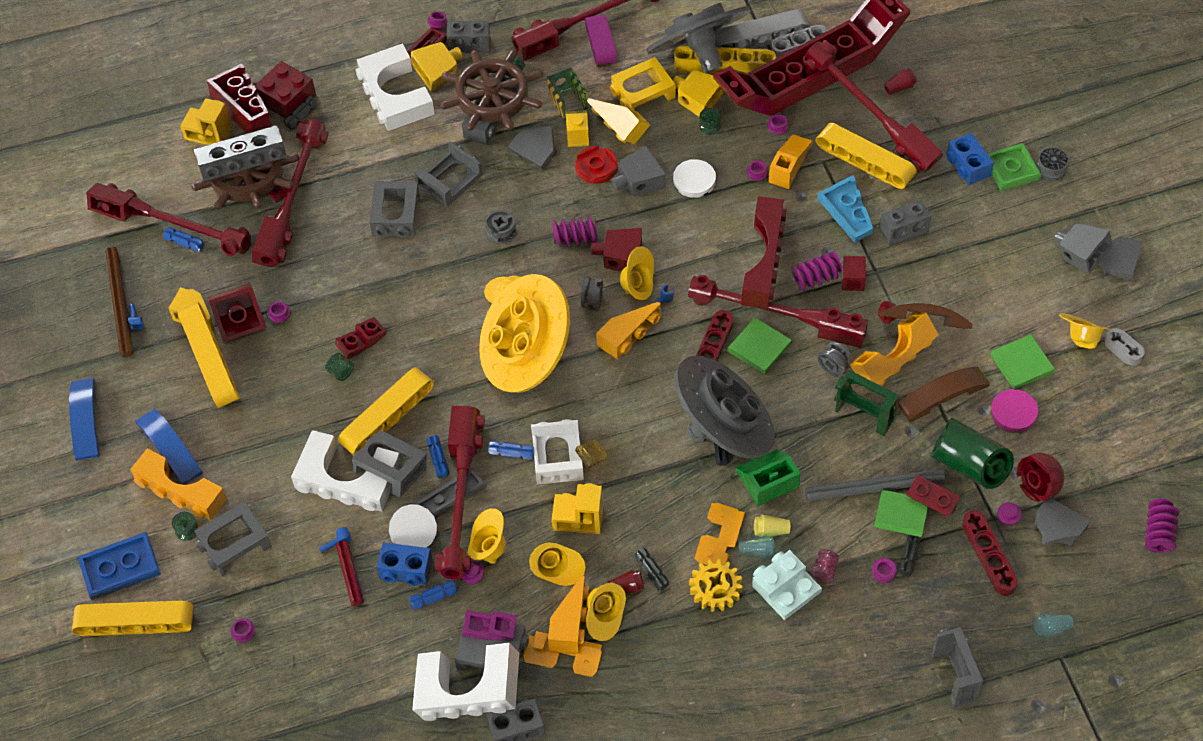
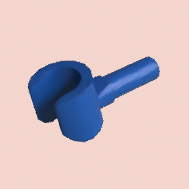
(664, 296)
(135, 321)
(342, 534)

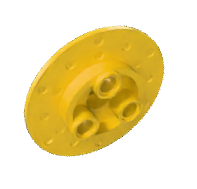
(524, 333)

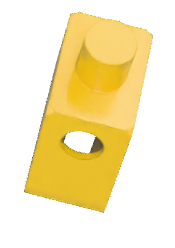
(433, 61)
(698, 91)

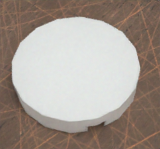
(694, 178)
(412, 526)

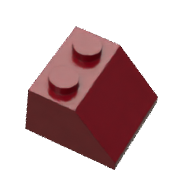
(236, 312)

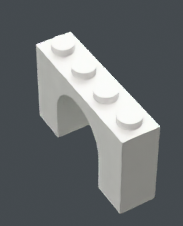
(392, 109)
(312, 476)
(493, 693)

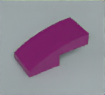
(489, 627)

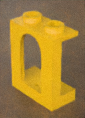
(663, 84)

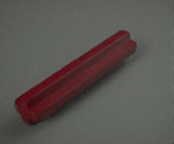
(349, 573)

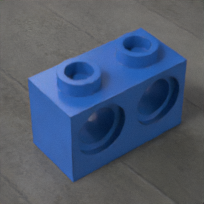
(969, 159)
(406, 558)

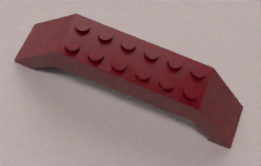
(791, 80)

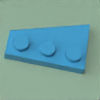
(846, 207)

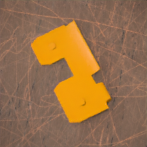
(715, 548)
(539, 654)

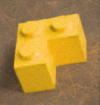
(207, 124)
(579, 512)

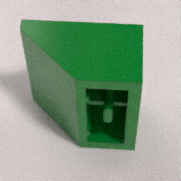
(769, 476)

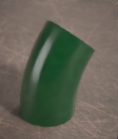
(973, 454)

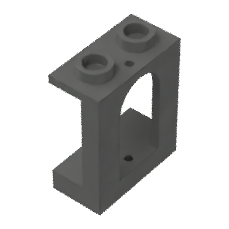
(429, 180)
(394, 191)
(401, 479)
(221, 558)
(966, 686)

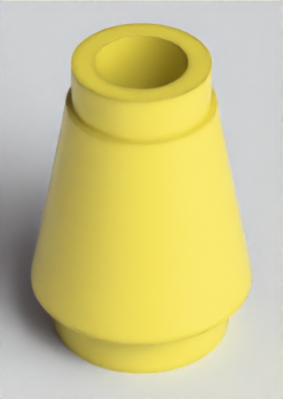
(771, 526)

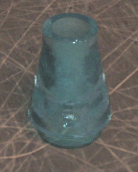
(758, 546)
(1050, 624)

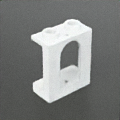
(558, 471)

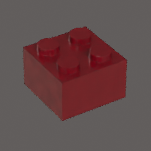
(284, 89)

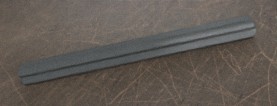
(871, 485)

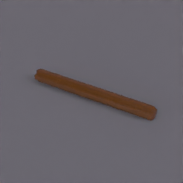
(118, 301)

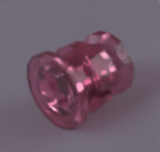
(825, 565)

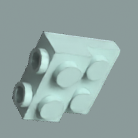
(785, 584)

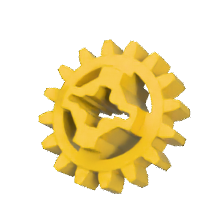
(720, 594)

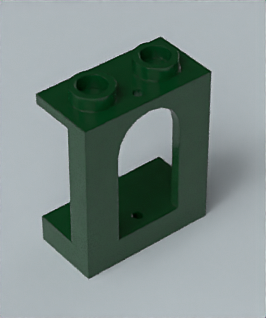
(885, 413)

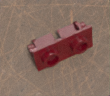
(933, 496)

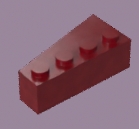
(240, 98)

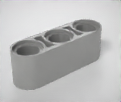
(792, 40)

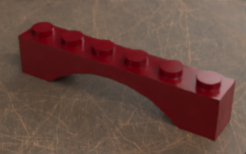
(758, 281)

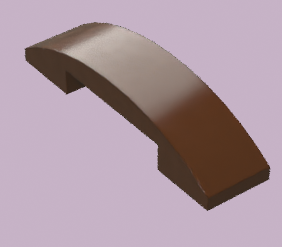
(951, 318)
(941, 390)

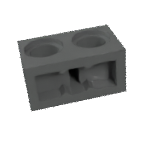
(469, 36)
(905, 222)
(517, 729)

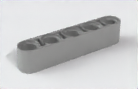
(761, 31)

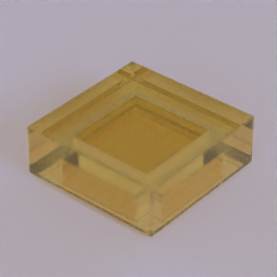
(591, 453)

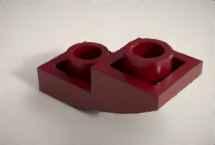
(364, 336)

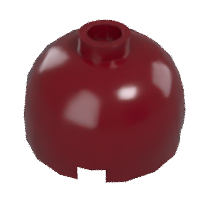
(1040, 476)

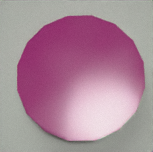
(1014, 410)

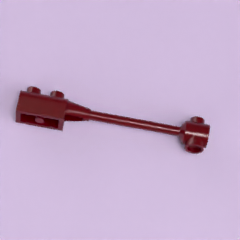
(545, 35)
(908, 140)
(122, 205)
(276, 231)
(829, 322)
(462, 444)

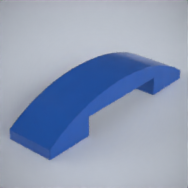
(83, 419)
(169, 446)

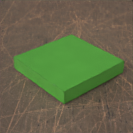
(1013, 167)
(759, 345)
(1022, 362)
(900, 514)

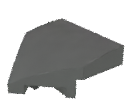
(535, 145)
(1121, 258)
(1059, 523)

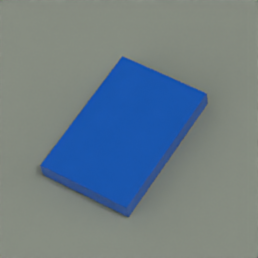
(118, 565)

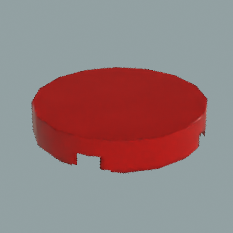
(596, 164)

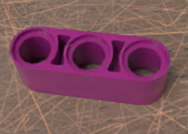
(600, 40)

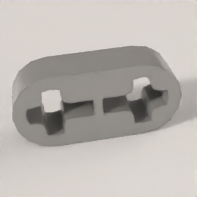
(1124, 346)

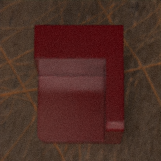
(854, 273)

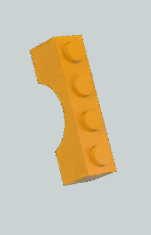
(913, 335)
(201, 498)

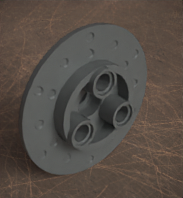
(699, 33)
(723, 408)

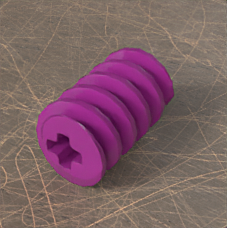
(575, 231)
(816, 270)
(1161, 526)

